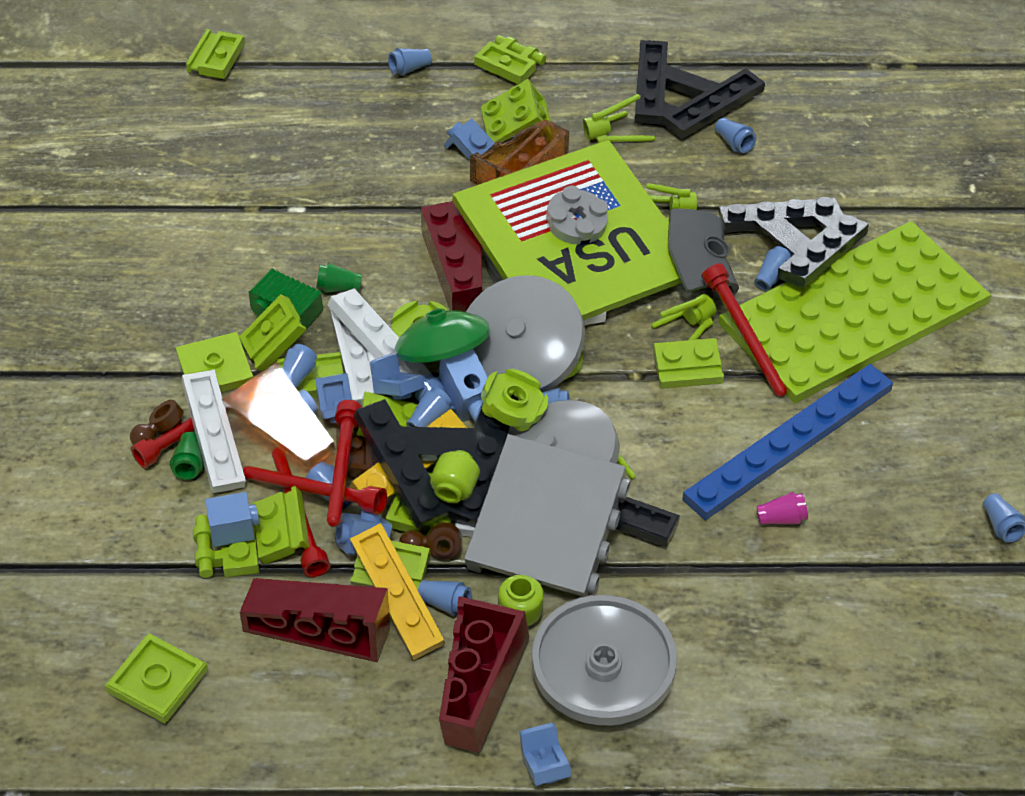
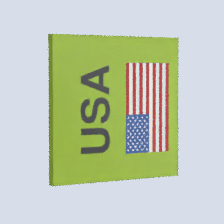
(599, 275)

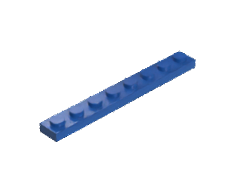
(786, 442)

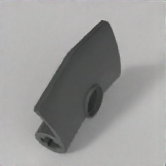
(695, 245)

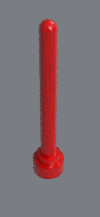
(717, 279)
(346, 421)
(147, 451)
(370, 499)
(313, 559)

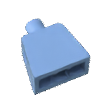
(463, 381)

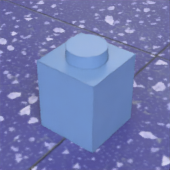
(231, 519)

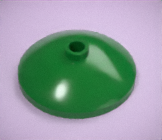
(441, 336)

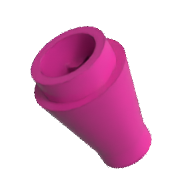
(783, 510)

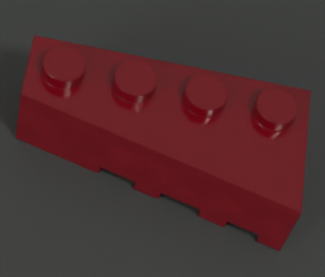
(453, 254)
(319, 615)
(481, 665)

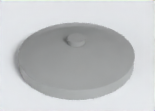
(531, 329)
(575, 428)
(604, 660)

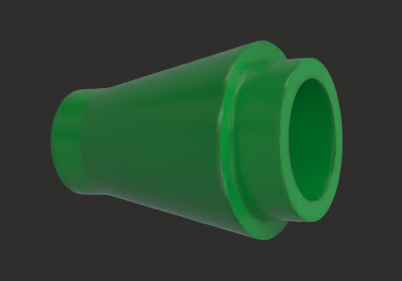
(337, 279)
(187, 458)

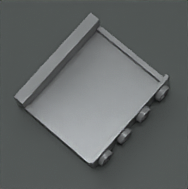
(548, 516)

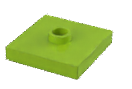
(219, 354)
(156, 678)

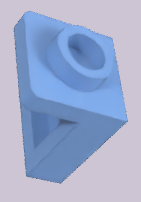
(469, 138)
(389, 379)
(330, 392)
(355, 524)
(543, 754)

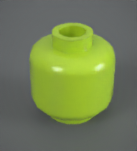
(454, 476)
(523, 594)

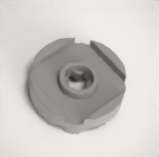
(581, 202)

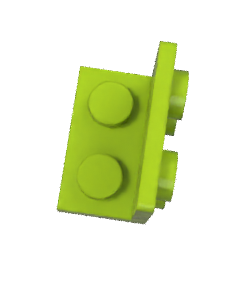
(514, 111)

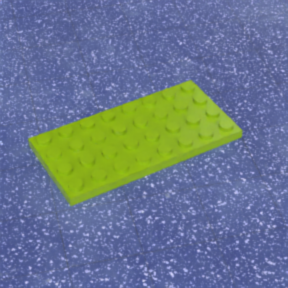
(858, 310)

